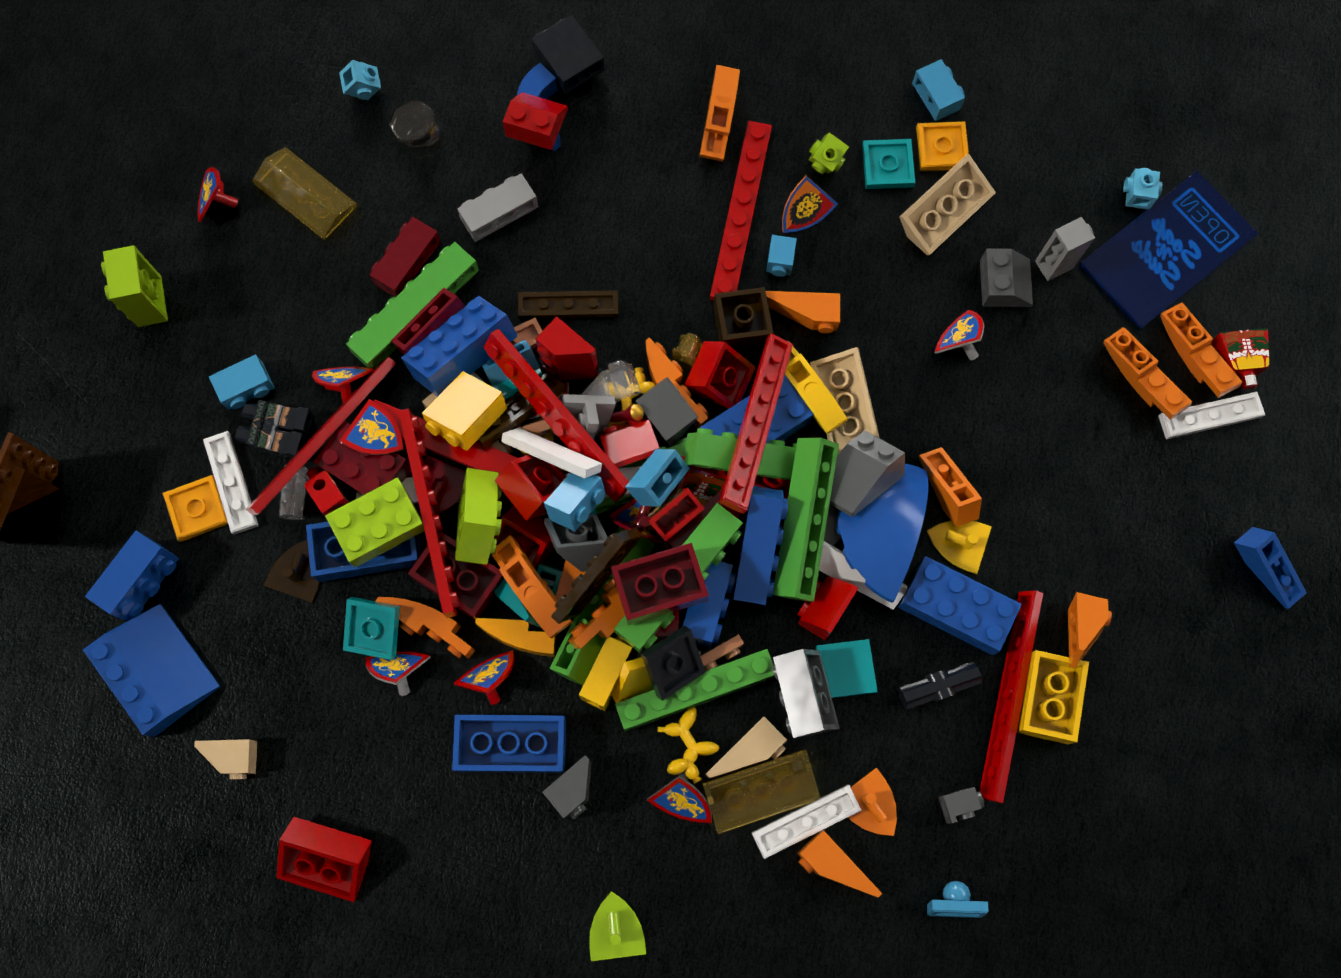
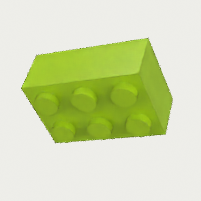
(134, 286)
(478, 517)
(375, 522)

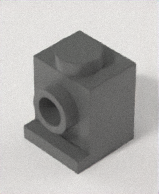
(961, 804)

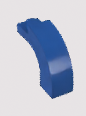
(542, 84)

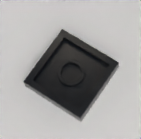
(673, 662)

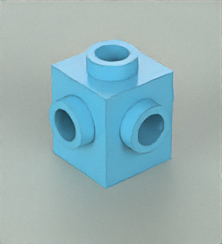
(360, 80)
(1142, 188)

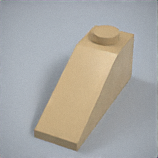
(751, 749)

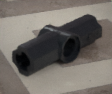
(940, 685)

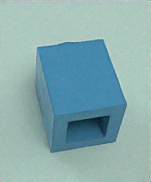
(781, 255)

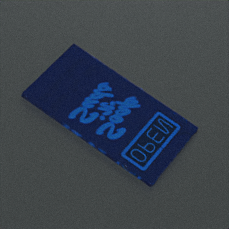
(1168, 249)

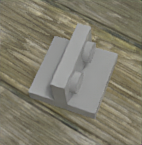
(590, 411)

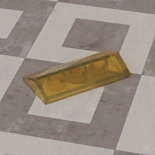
(303, 192)
(761, 791)

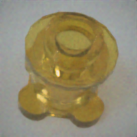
(687, 348)

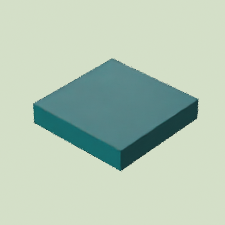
(888, 164)
(371, 628)
(848, 668)

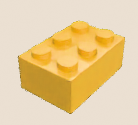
(1053, 698)

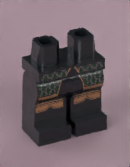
(275, 428)

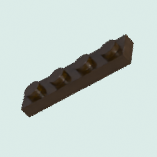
(568, 304)
(517, 411)

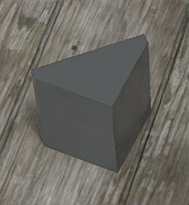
(667, 411)

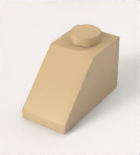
(230, 756)

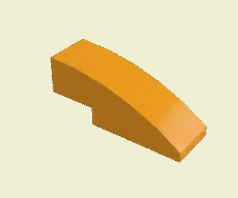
(519, 635)

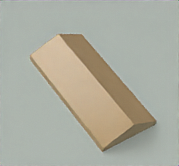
(946, 205)
(847, 383)

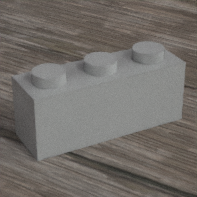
(497, 207)
(1065, 248)

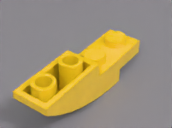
(814, 393)

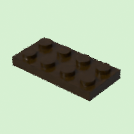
(587, 585)

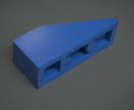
(1269, 562)

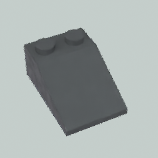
(865, 472)

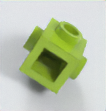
(835, 151)

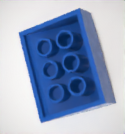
(151, 670)

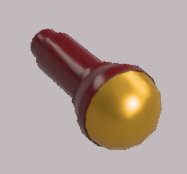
(632, 413)

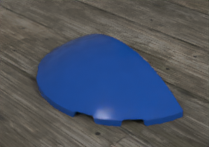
(886, 533)

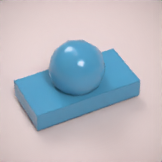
(957, 903)

